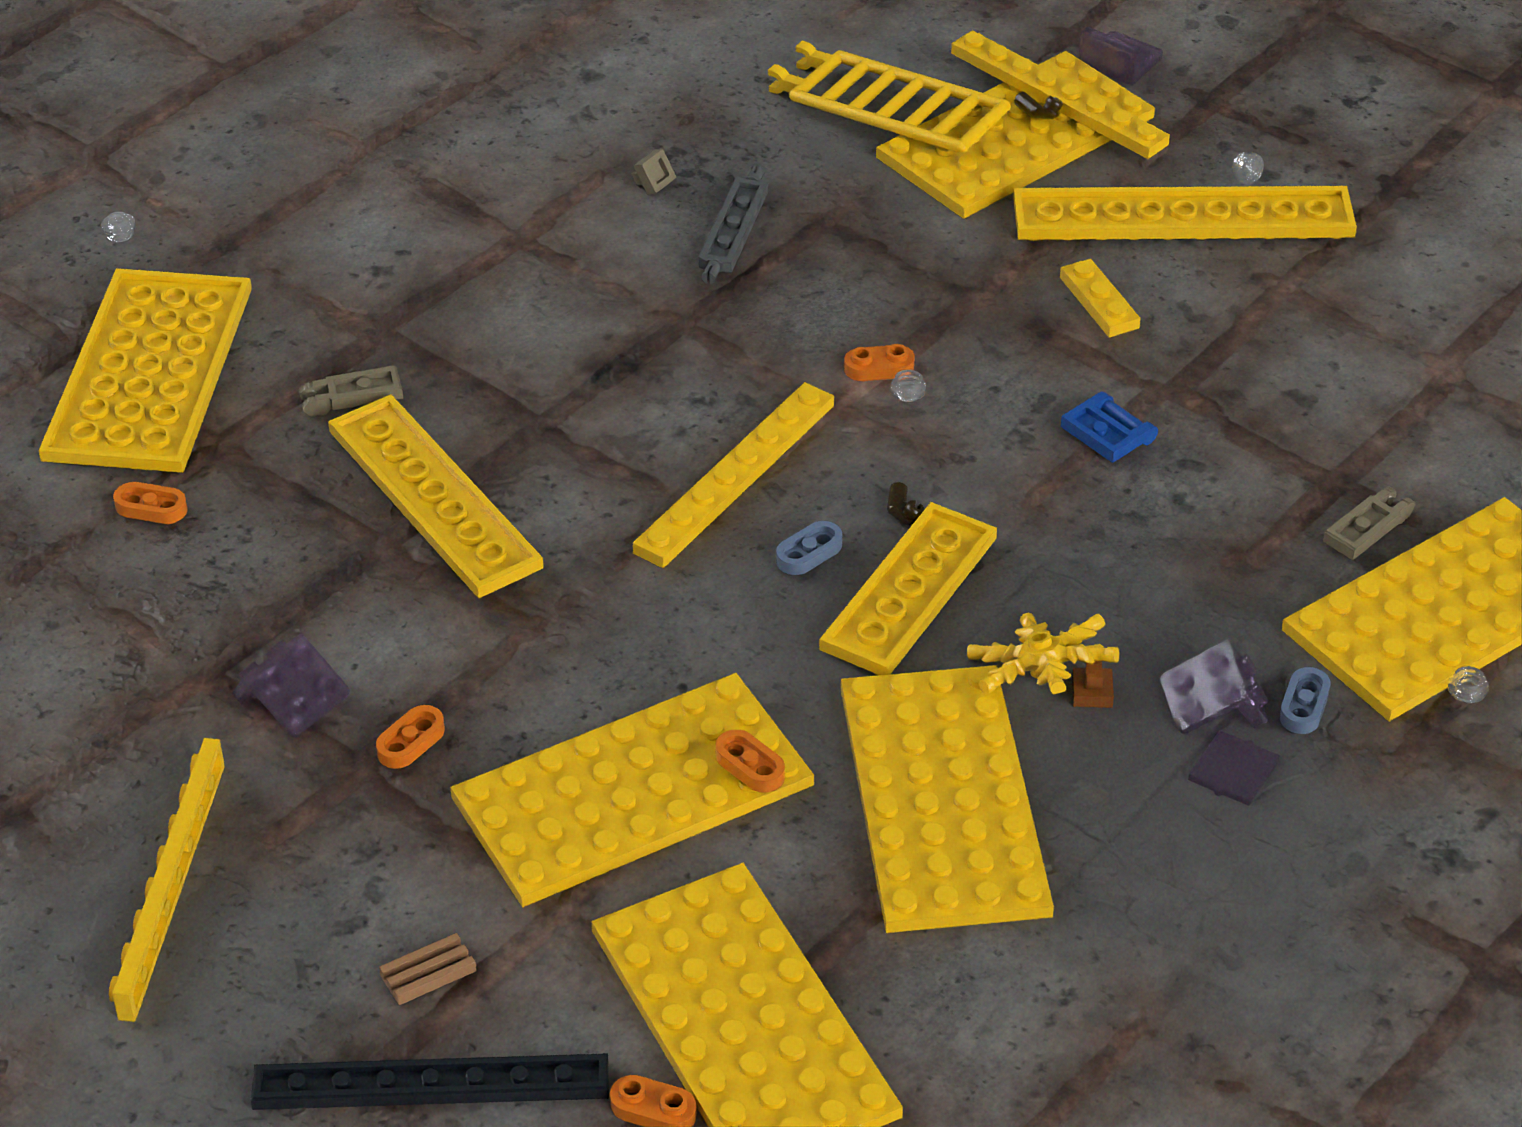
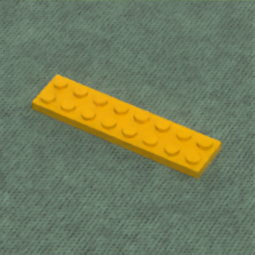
(436, 496)

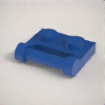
(1107, 427)

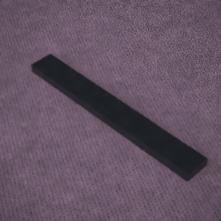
(430, 1081)

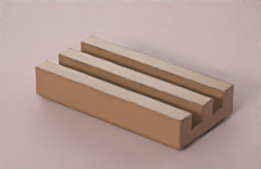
(424, 964)

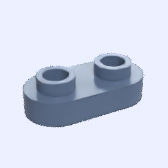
(809, 547)
(1305, 700)

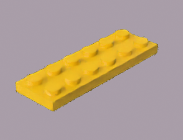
(908, 589)

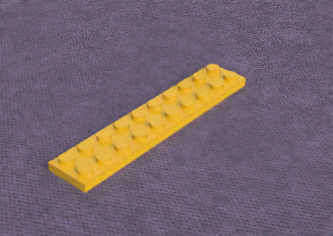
(1184, 212)

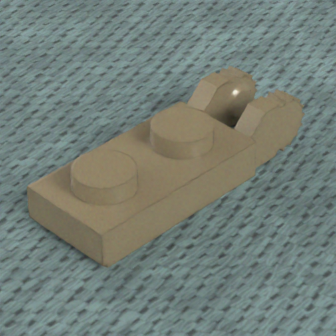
(349, 390)
(1368, 523)

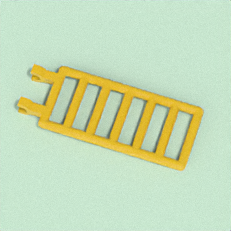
(826, 63)

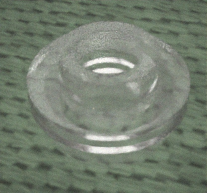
(1247, 167)
(118, 226)
(908, 386)
(1468, 685)

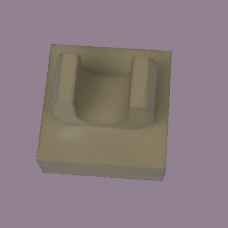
(653, 172)

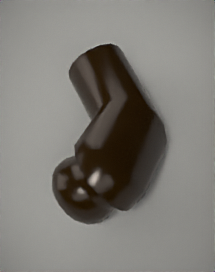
(1036, 109)
(899, 508)

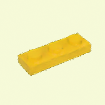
(1100, 297)

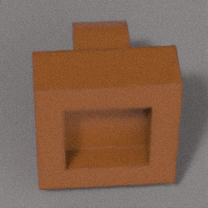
(1092, 686)

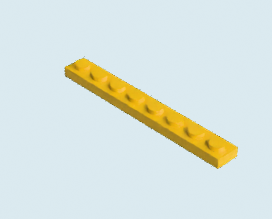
(1077, 102)
(732, 475)
(164, 889)

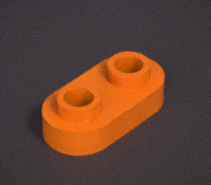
(878, 362)
(150, 502)
(406, 739)
(756, 764)
(651, 1103)

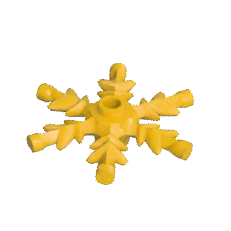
(1042, 653)

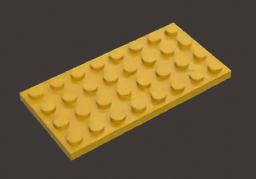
(1012, 150)
(146, 371)
(1423, 613)
(621, 790)
(944, 801)
(742, 1009)

